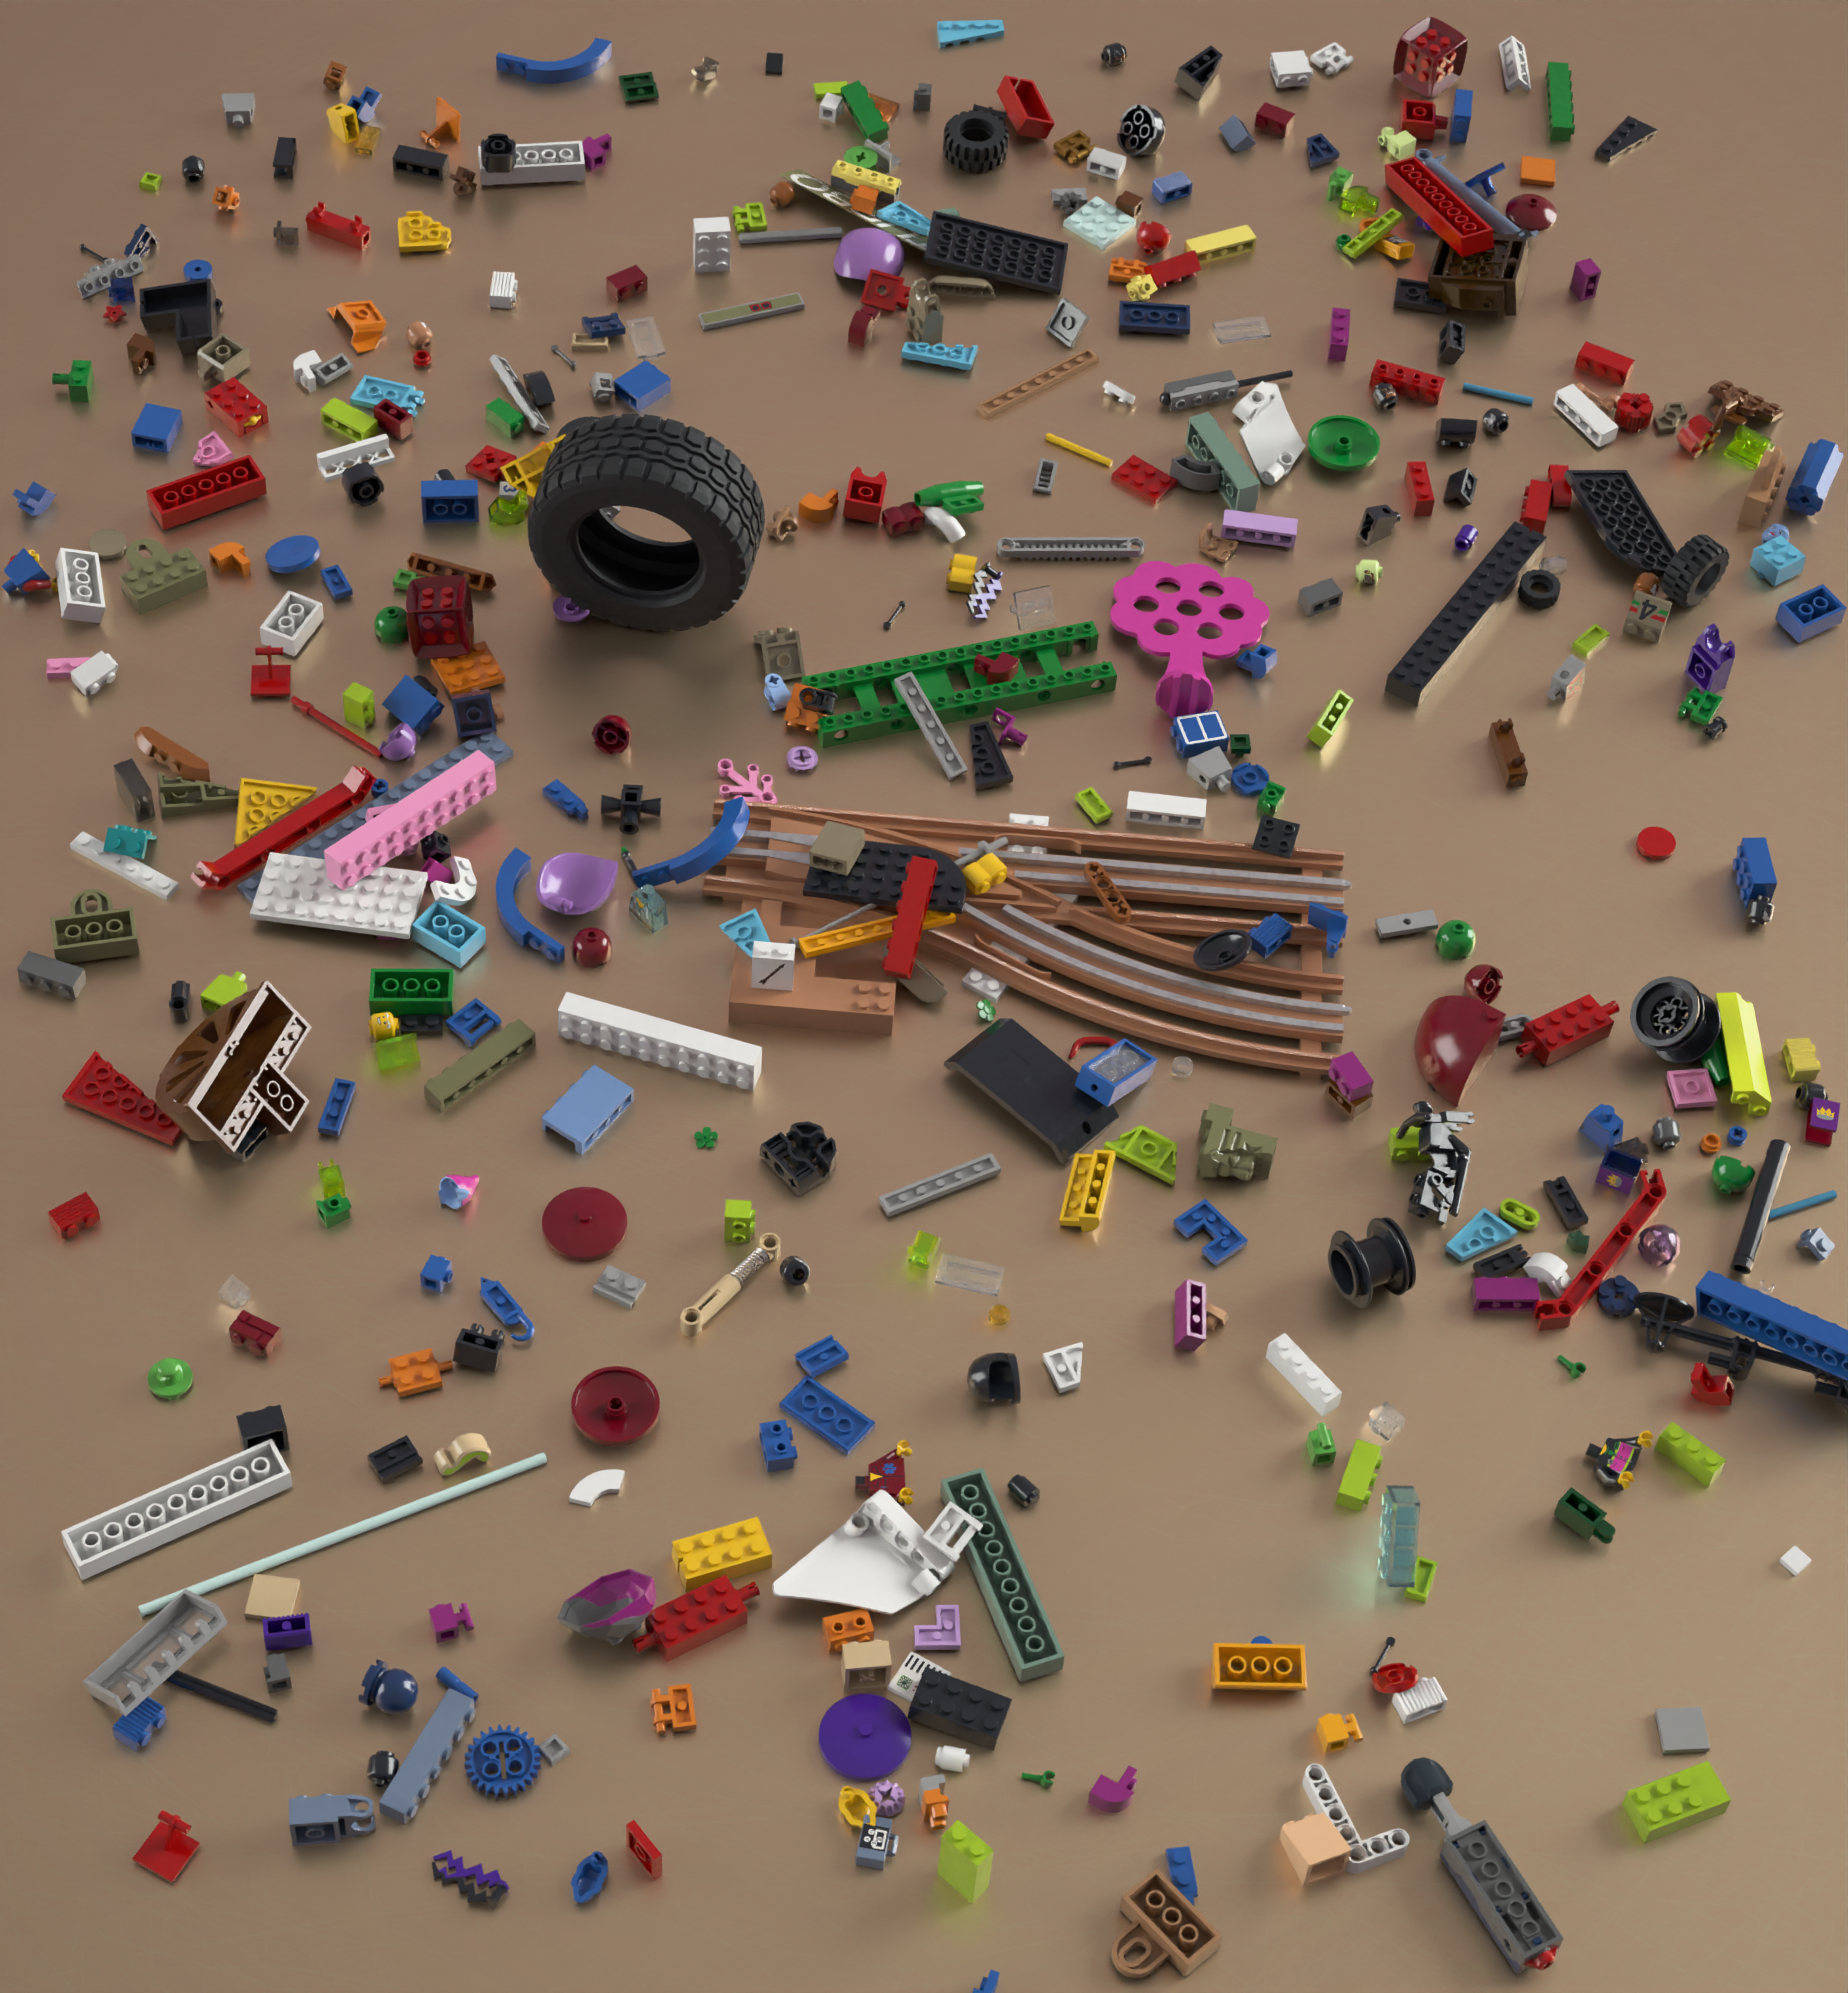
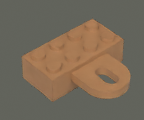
(1763, 488)
(1164, 1927)

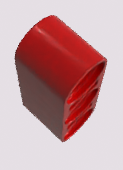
(1561, 491)

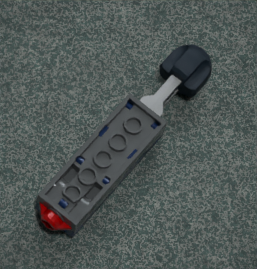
(1485, 1873)

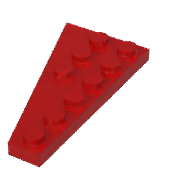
(116, 1098)

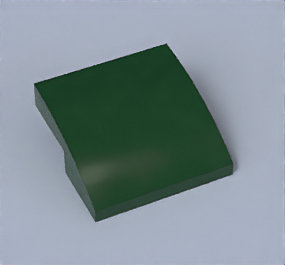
(638, 87)

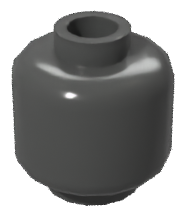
(1666, 1132)

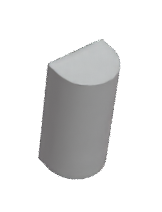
(332, 369)

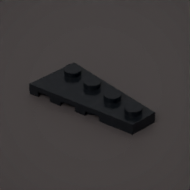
(987, 757)

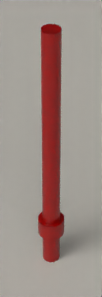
(309, 709)

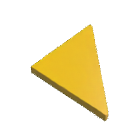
(263, 804)

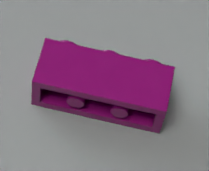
(1339, 334)
(1504, 1294)
(1190, 1315)

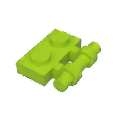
(755, 217)

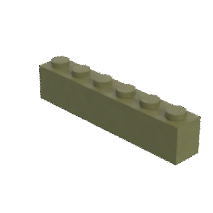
(479, 1065)

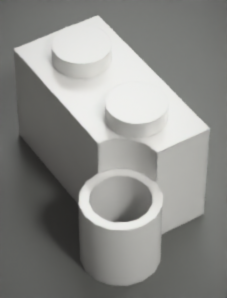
(94, 673)

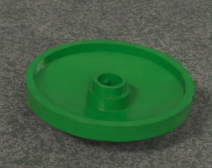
(1343, 443)

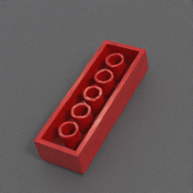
(206, 492)

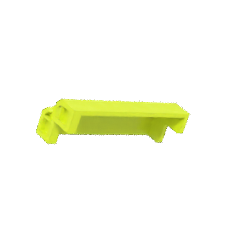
(1744, 1053)

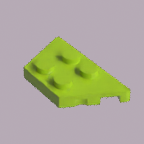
(1147, 1151)

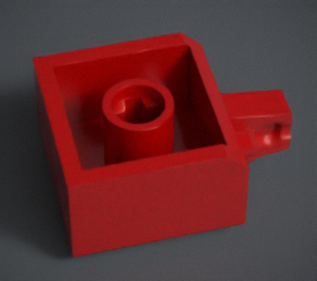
(1420, 119)

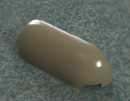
(961, 287)
(922, 982)

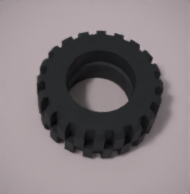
(975, 126)
(1695, 570)

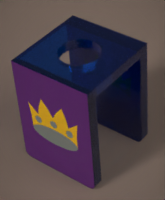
(1622, 1163)

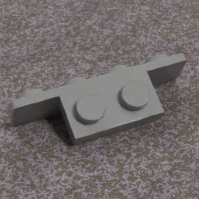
(99, 276)

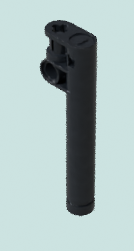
(1760, 1206)

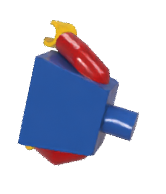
(27, 574)

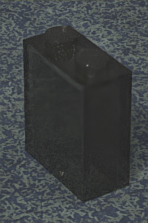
(134, 790)

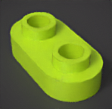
(1519, 1213)

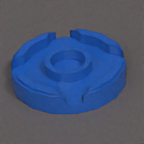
(1249, 779)

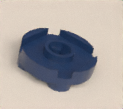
(1617, 1286)

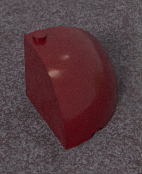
(1456, 1043)

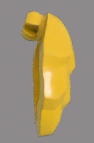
(855, 1804)

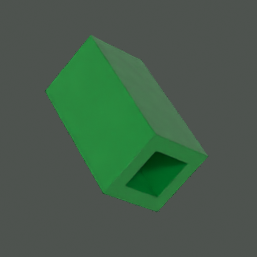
(504, 417)

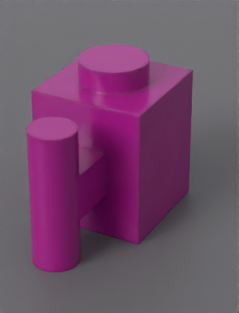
(446, 1623)

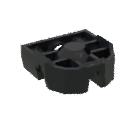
(804, 1173)

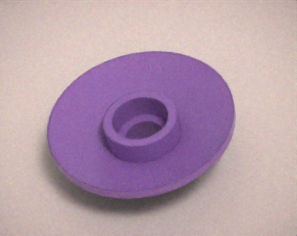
(567, 610)

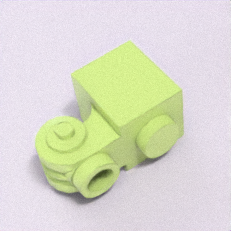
(1399, 144)

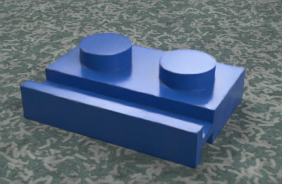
(821, 1356)

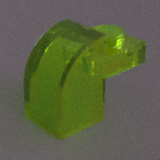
(1358, 197)
(508, 512)
(924, 1249)

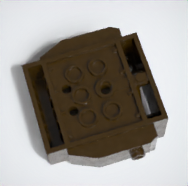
(1484, 279)

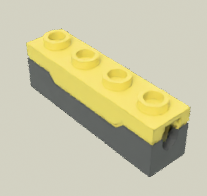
(849, 176)

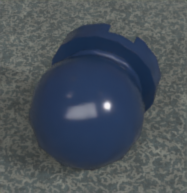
(391, 1689)

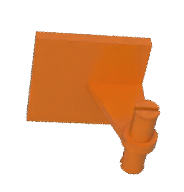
(447, 121)

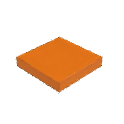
(1537, 171)

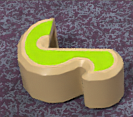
(460, 1452)

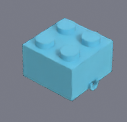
(1777, 560)

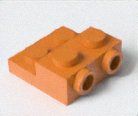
(796, 714)

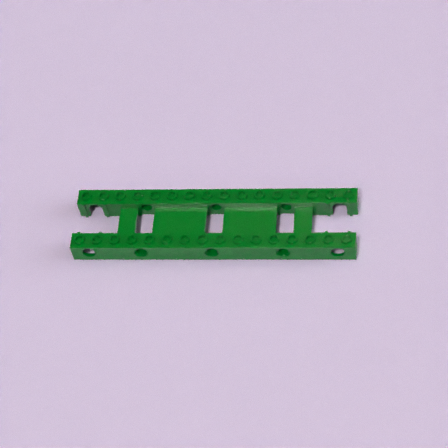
(981, 700)

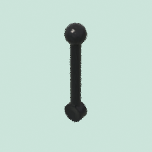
(83, 248)
(887, 625)
(1147, 760)
(1390, 1642)

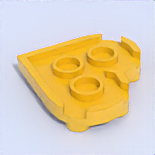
(420, 233)

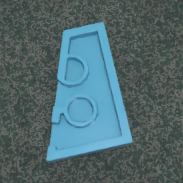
(1479, 1235)

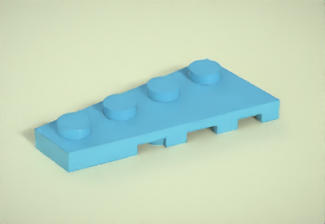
(940, 354)

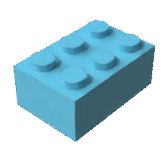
(449, 933)

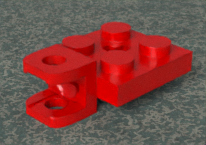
(895, 289)
(488, 463)

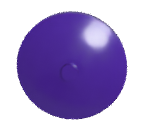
(864, 1737)

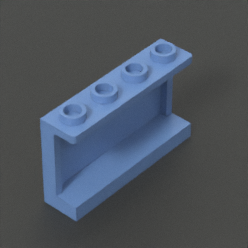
(588, 1108)

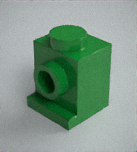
(1271, 798)
(333, 1210)

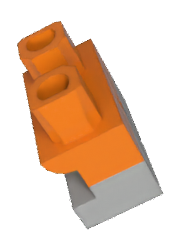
(933, 1801)

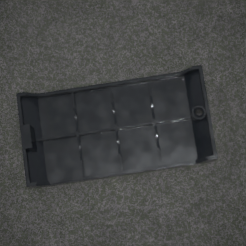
(1033, 1087)

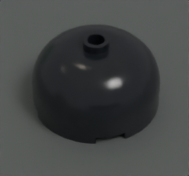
(1146, 130)

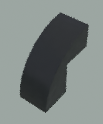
(539, 387)

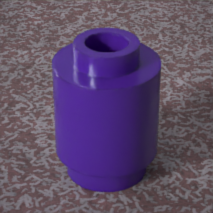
(1466, 537)

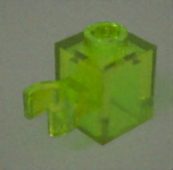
(331, 1180)

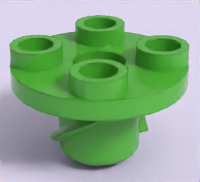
(170, 1378)

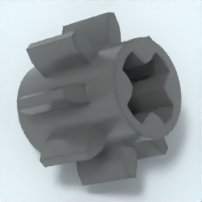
(1066, 201)

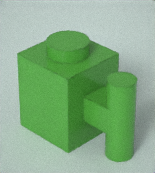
(1339, 182)
(1321, 1445)

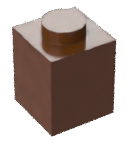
(1130, 204)

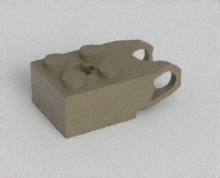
(924, 314)

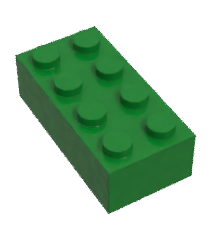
(411, 991)

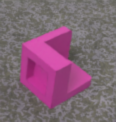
(436, 871)

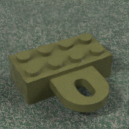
(161, 577)
(94, 934)

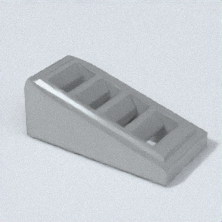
(1048, 465)

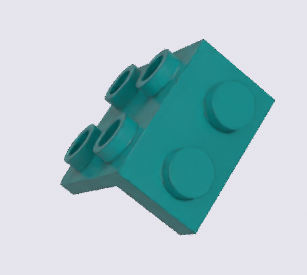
(127, 842)

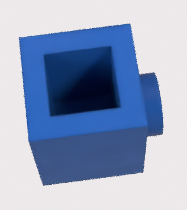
(436, 1273)

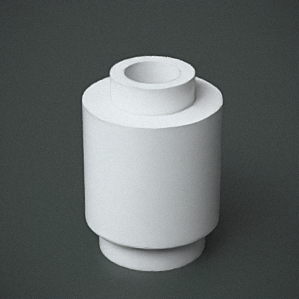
(952, 1758)

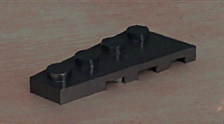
(1624, 137)

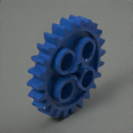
(480, 1763)

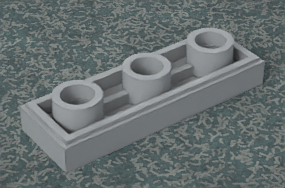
(1406, 923)

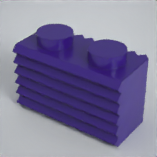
(287, 1631)

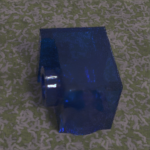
(121, 289)

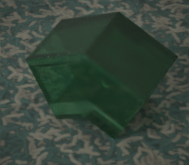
(1578, 1242)

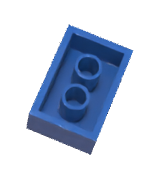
(450, 501)
(1810, 613)
(1754, 869)

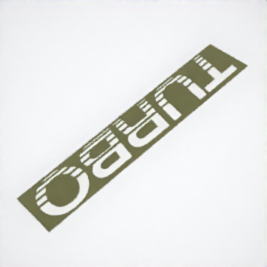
(843, 200)

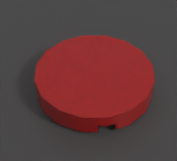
(1656, 843)
(1395, 1678)

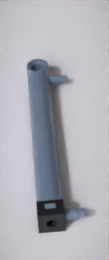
(1487, 212)

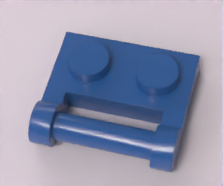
(469, 1017)

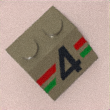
(1647, 616)

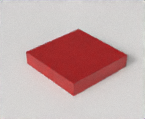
(644, 1850)

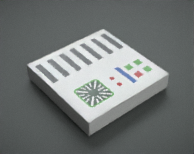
(909, 1675)

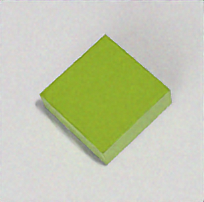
(150, 181)

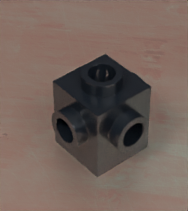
(436, 846)

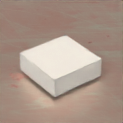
(1795, 1560)

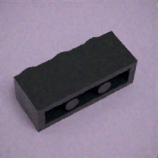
(420, 162)

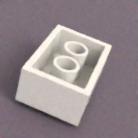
(711, 244)
(291, 623)

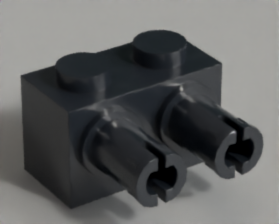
(478, 1349)

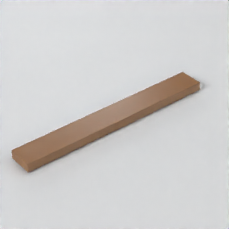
(1037, 383)

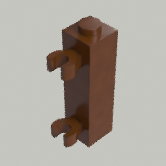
(1508, 753)

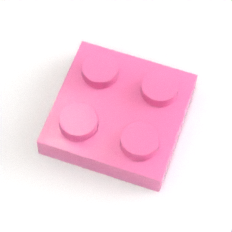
(1691, 1088)

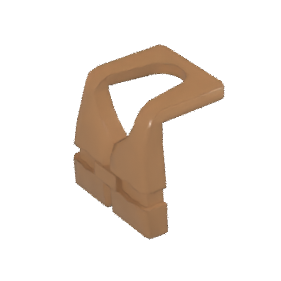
(1223, 547)

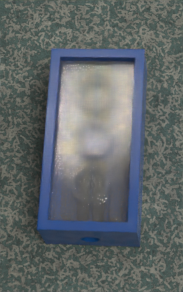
(1115, 1072)

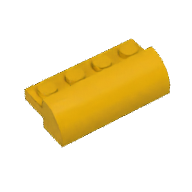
(1087, 1189)

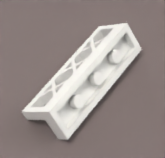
(1514, 64)
(353, 454)

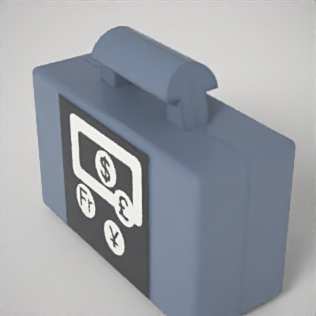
(874, 1843)

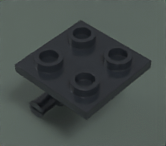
(1276, 836)

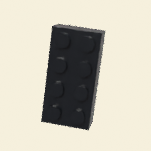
(959, 1708)

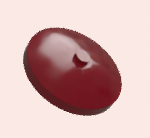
(584, 1224)
(615, 1406)

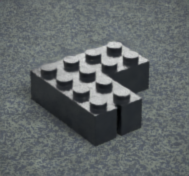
(183, 305)

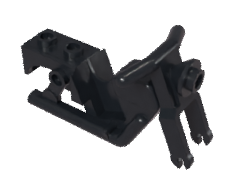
(1449, 1157)

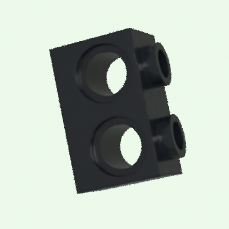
(1452, 341)

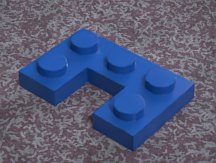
(1226, 1237)

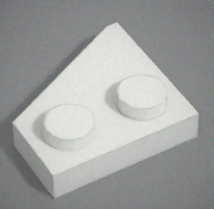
(1065, 1366)

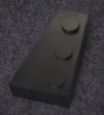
(1198, 72)

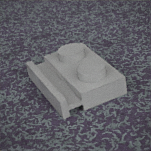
(619, 1286)

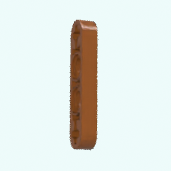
(1110, 891)

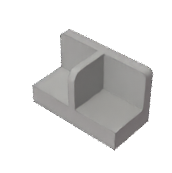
(885, 158)

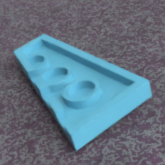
(962, 30)

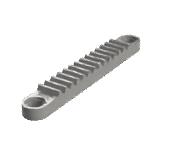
(1070, 547)

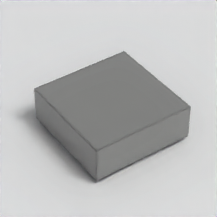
(553, 1749)

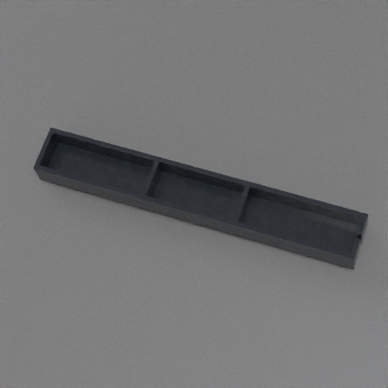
(1465, 614)

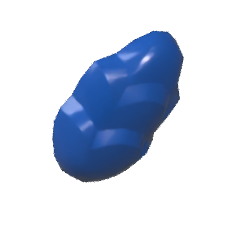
(589, 1877)

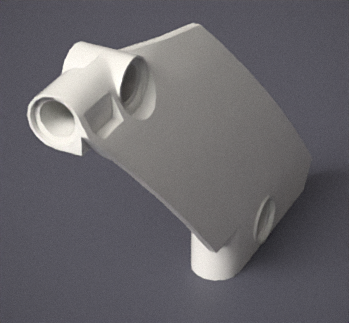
(1268, 432)

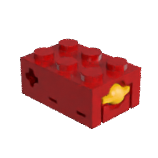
(236, 407)

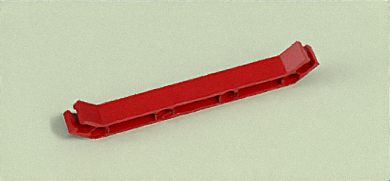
(286, 832)
(1606, 1256)

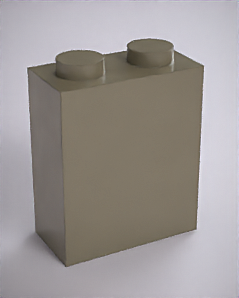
(837, 848)

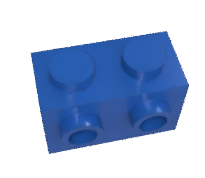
(777, 1446)

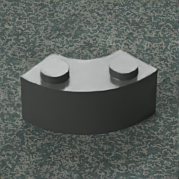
(1195, 473)

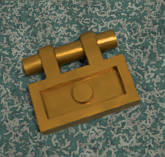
(1072, 143)

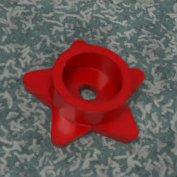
(114, 314)

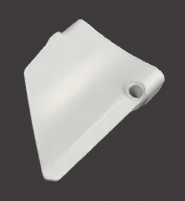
(871, 1566)

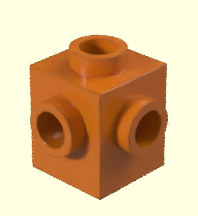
(226, 198)

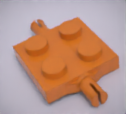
(415, 1372)

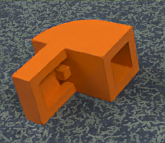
(818, 509)
(228, 556)

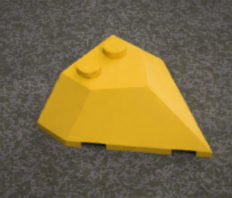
(527, 470)

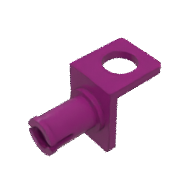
(1009, 731)

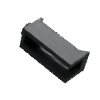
(284, 157)

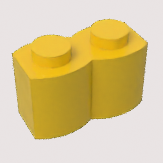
(962, 573)
(984, 874)

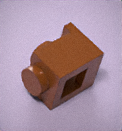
(333, 78)

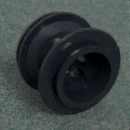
(1663, 1007)
(1371, 1262)

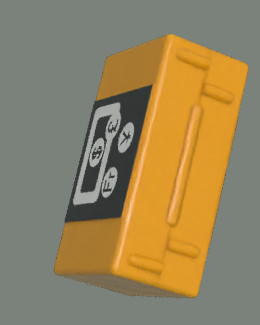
(1395, 247)

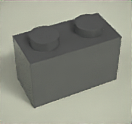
(1320, 597)

